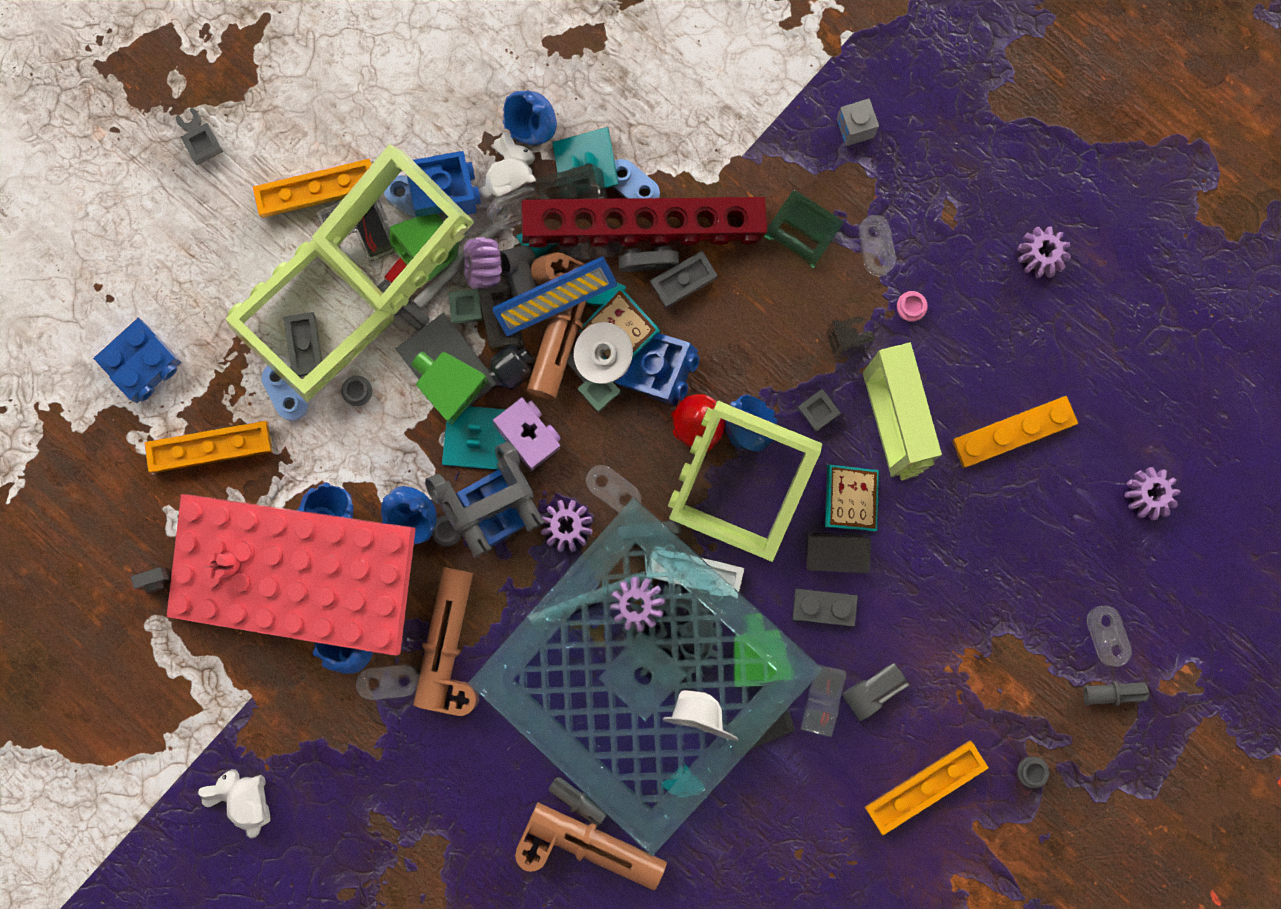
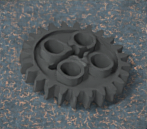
(686, 629)

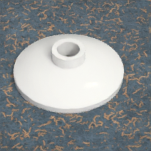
(590, 350)

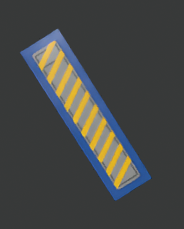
(555, 296)

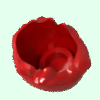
(688, 420)

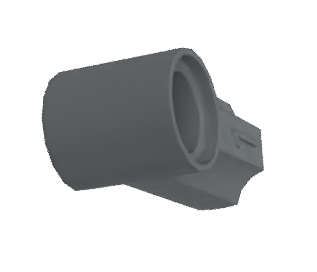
(517, 266)
(869, 695)

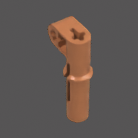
(559, 331)
(433, 683)
(586, 843)

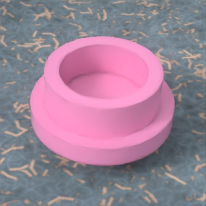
(911, 306)

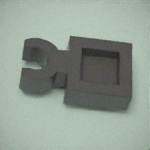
(200, 139)

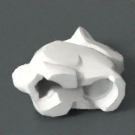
(511, 172)
(244, 800)

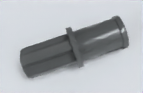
(410, 312)
(1115, 693)
(577, 801)

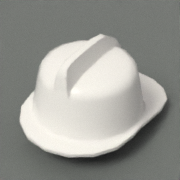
(700, 712)

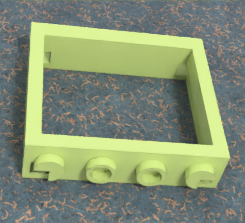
(358, 203)
(338, 358)
(901, 411)
(726, 531)

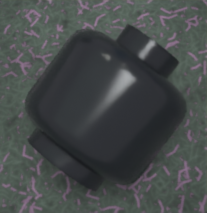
(511, 367)

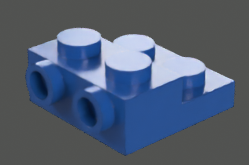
(452, 176)
(137, 361)
(662, 369)
(501, 525)

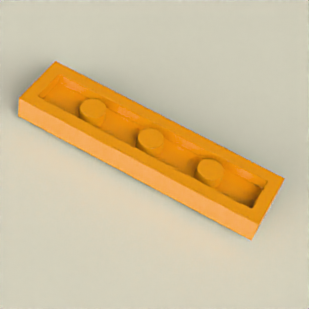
(308, 188)
(1014, 432)
(208, 447)
(926, 787)

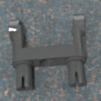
(467, 519)

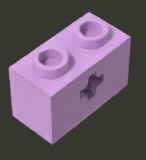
(511, 425)

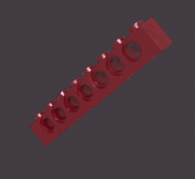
(748, 210)

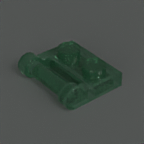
(809, 220)

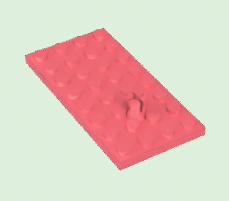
(291, 573)

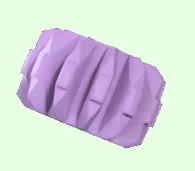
(1048, 242)
(482, 263)
(1157, 483)
(556, 526)
(637, 615)

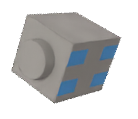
(857, 122)

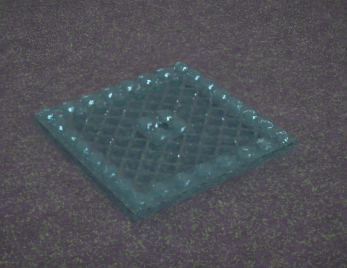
(582, 766)

